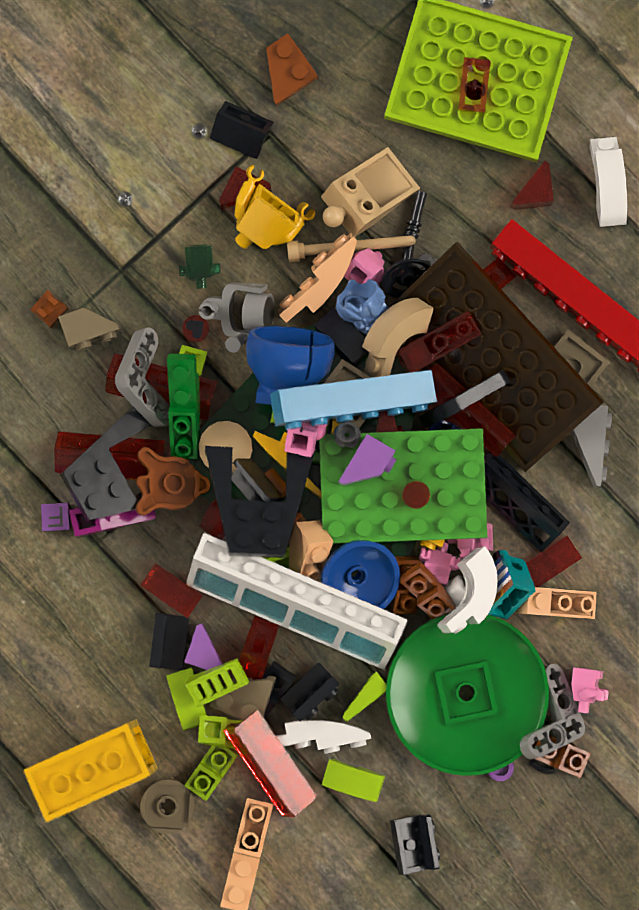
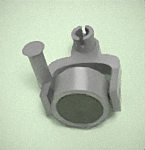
(257, 311)

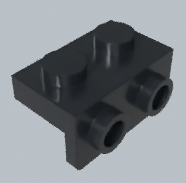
(309, 692)
(415, 844)

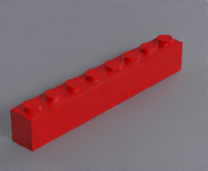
(569, 290)

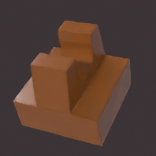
(49, 308)

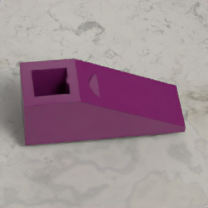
(83, 528)

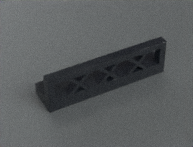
(522, 497)

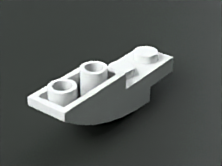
(328, 734)

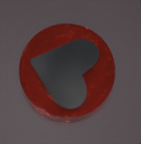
(195, 328)

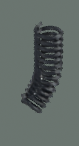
(542, 768)

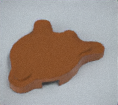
(170, 482)

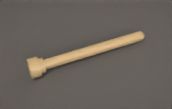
(298, 250)

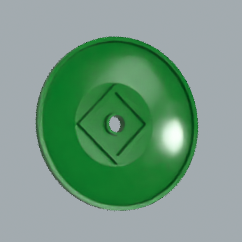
(472, 733)

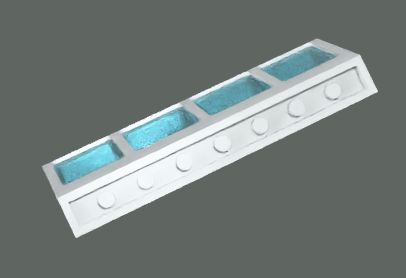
(296, 602)

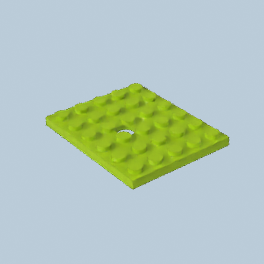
(521, 81)

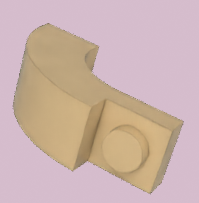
(390, 332)

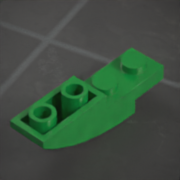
(184, 405)

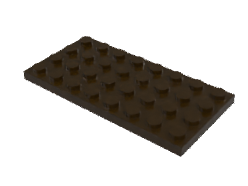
(544, 390)

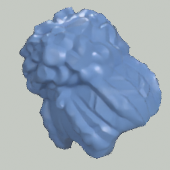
(361, 304)

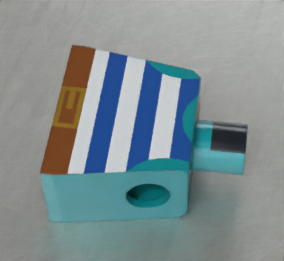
(513, 584)

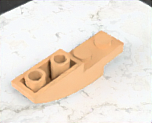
(329, 272)
(246, 855)

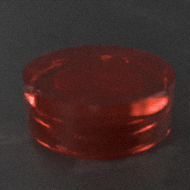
(416, 495)

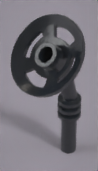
(406, 269)

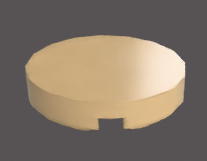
(226, 435)

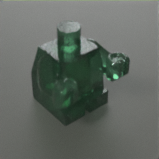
(199, 264)

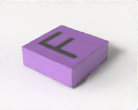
(55, 517)

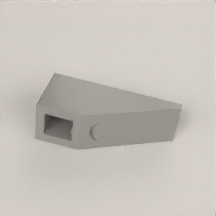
(592, 445)

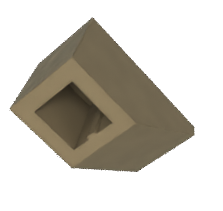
(85, 327)

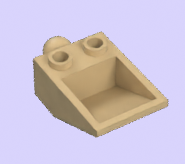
(368, 193)

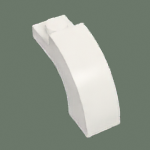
(610, 181)
(480, 591)

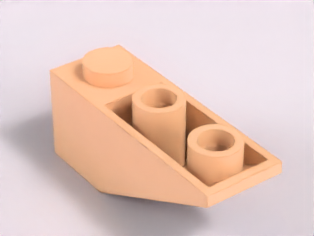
(309, 549)
(560, 603)

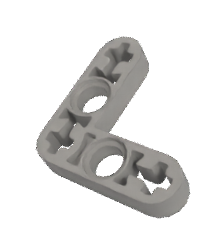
(131, 379)
(562, 718)

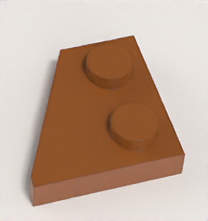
(288, 69)

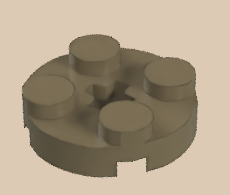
(156, 816)

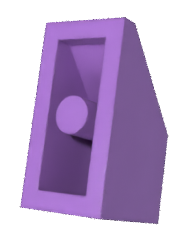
(368, 462)

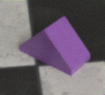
(202, 651)

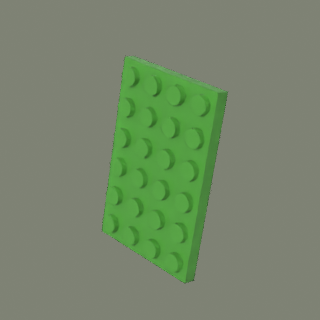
(374, 508)

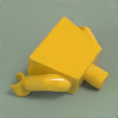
(265, 217)

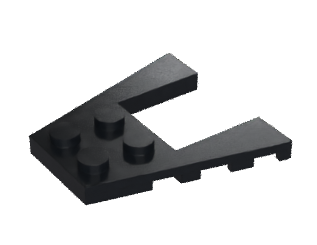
(95, 476)
(256, 526)

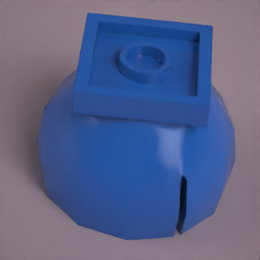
(282, 356)

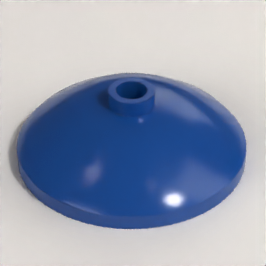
(376, 576)

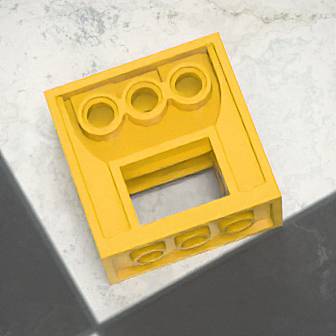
(91, 770)

